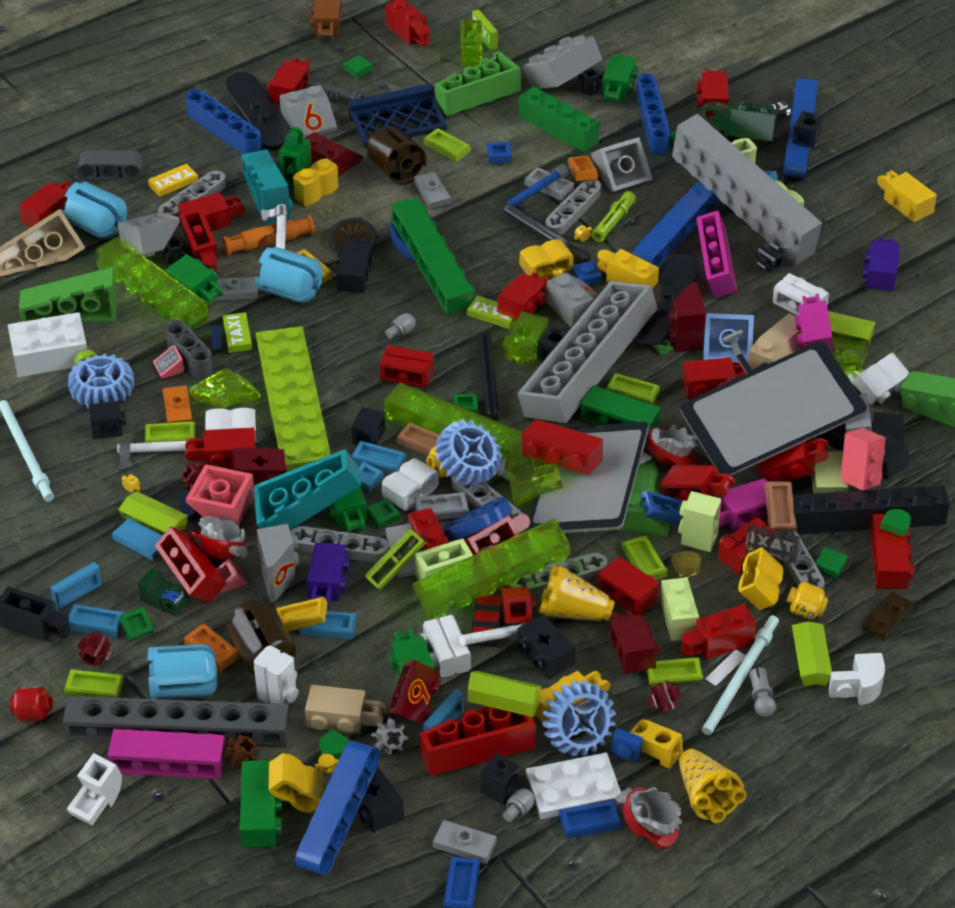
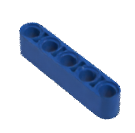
(652, 114)
(223, 122)
(337, 807)

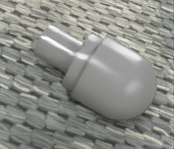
(401, 325)
(519, 804)

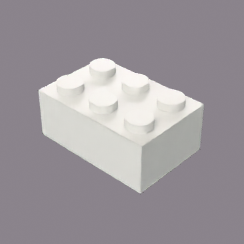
(46, 343)

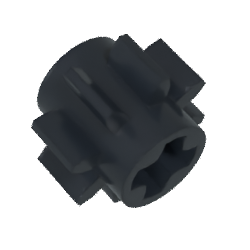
(590, 81)
(175, 250)
(770, 256)

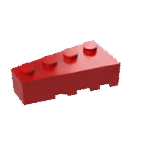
(476, 739)

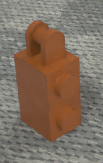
(326, 18)

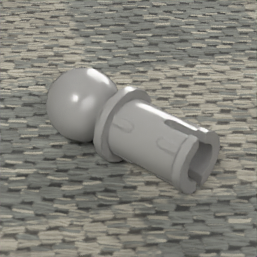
(762, 693)

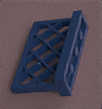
(393, 103)

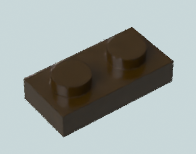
(888, 616)

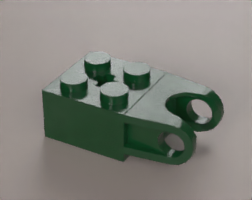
(743, 119)

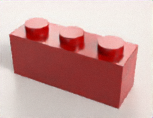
(562, 446)
(890, 557)
(190, 564)

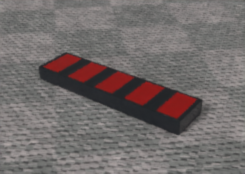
(487, 615)

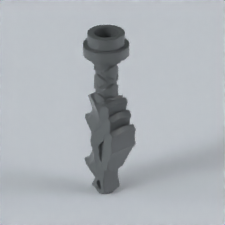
(334, 93)

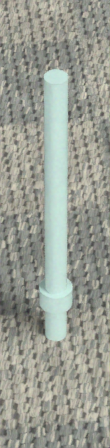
(39, 479)
(762, 639)

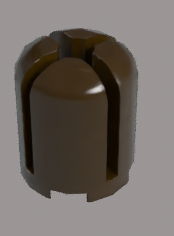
(396, 154)
(266, 625)

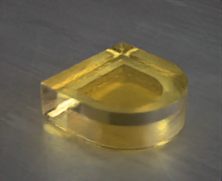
(686, 563)

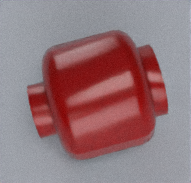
(31, 703)

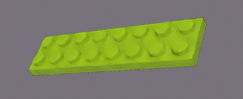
(292, 396)

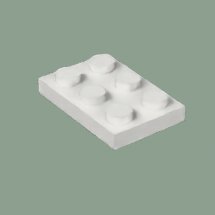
(572, 784)

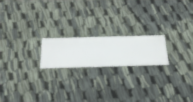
(725, 667)

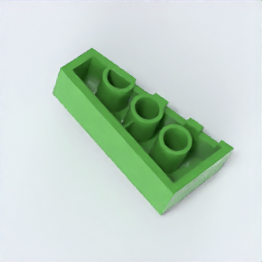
(478, 84)
(88, 294)
(930, 396)

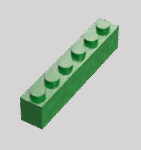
(432, 255)

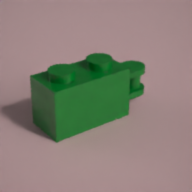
(619, 77)
(294, 155)
(196, 278)
(350, 511)
(407, 648)

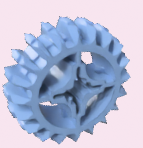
(101, 380)
(477, 465)
(597, 705)

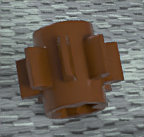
(240, 750)

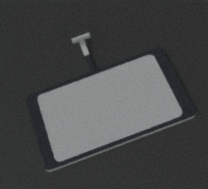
(772, 407)
(602, 497)

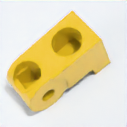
(659, 742)

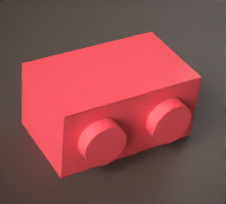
(862, 459)

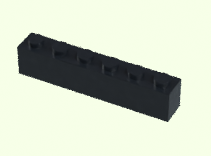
(856, 508)

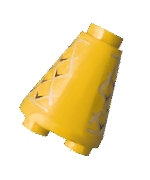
(573, 598)
(710, 786)

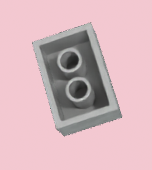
(562, 62)

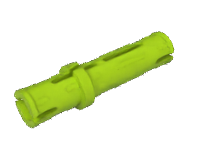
(617, 211)

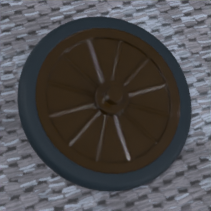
(349, 227)

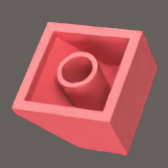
(222, 493)

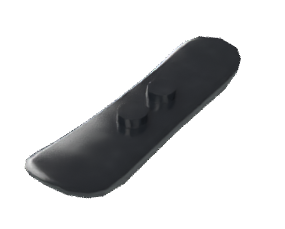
(257, 108)
(674, 278)

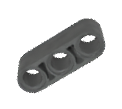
(110, 165)
(194, 352)

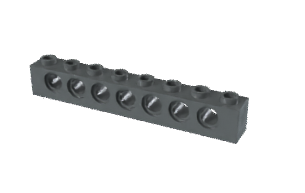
(97, 717)

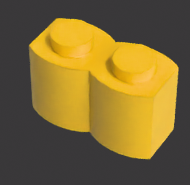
(315, 182)
(546, 258)
(761, 579)
(296, 782)

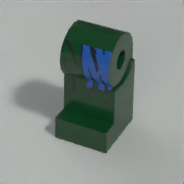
(162, 593)

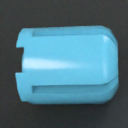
(94, 210)
(289, 275)
(182, 672)

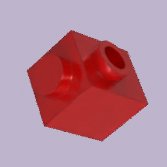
(517, 604)

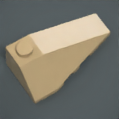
(41, 245)
(775, 343)

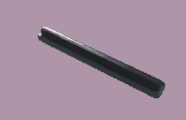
(544, 232)
(488, 376)

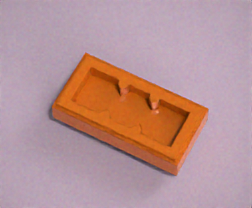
(582, 168)
(177, 404)
(225, 652)

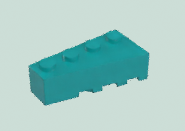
(265, 183)
(305, 490)

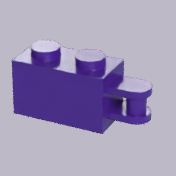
(882, 264)
(327, 572)

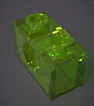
(470, 42)
(523, 339)

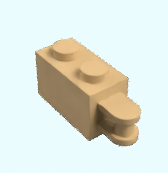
(341, 709)

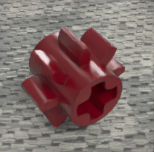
(191, 474)
(94, 649)
(664, 696)

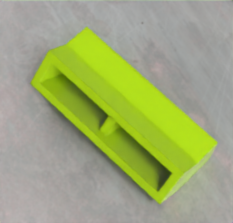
(851, 327)
(152, 513)
(392, 555)
(812, 653)
(503, 693)

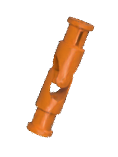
(265, 236)

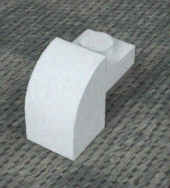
(862, 682)
(100, 788)

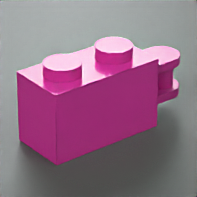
(813, 322)
(743, 504)

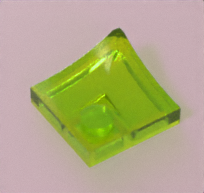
(850, 353)
(224, 390)
(531, 478)

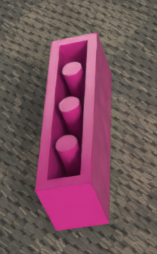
(716, 254)
(167, 753)

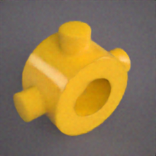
(582, 233)
(131, 483)
(326, 764)

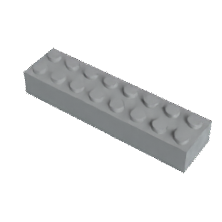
(746, 189)
(587, 351)

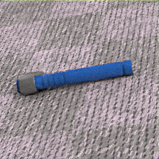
(558, 172)

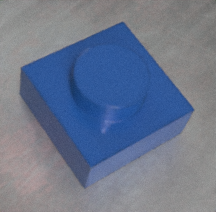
(499, 152)
(587, 272)
(627, 745)

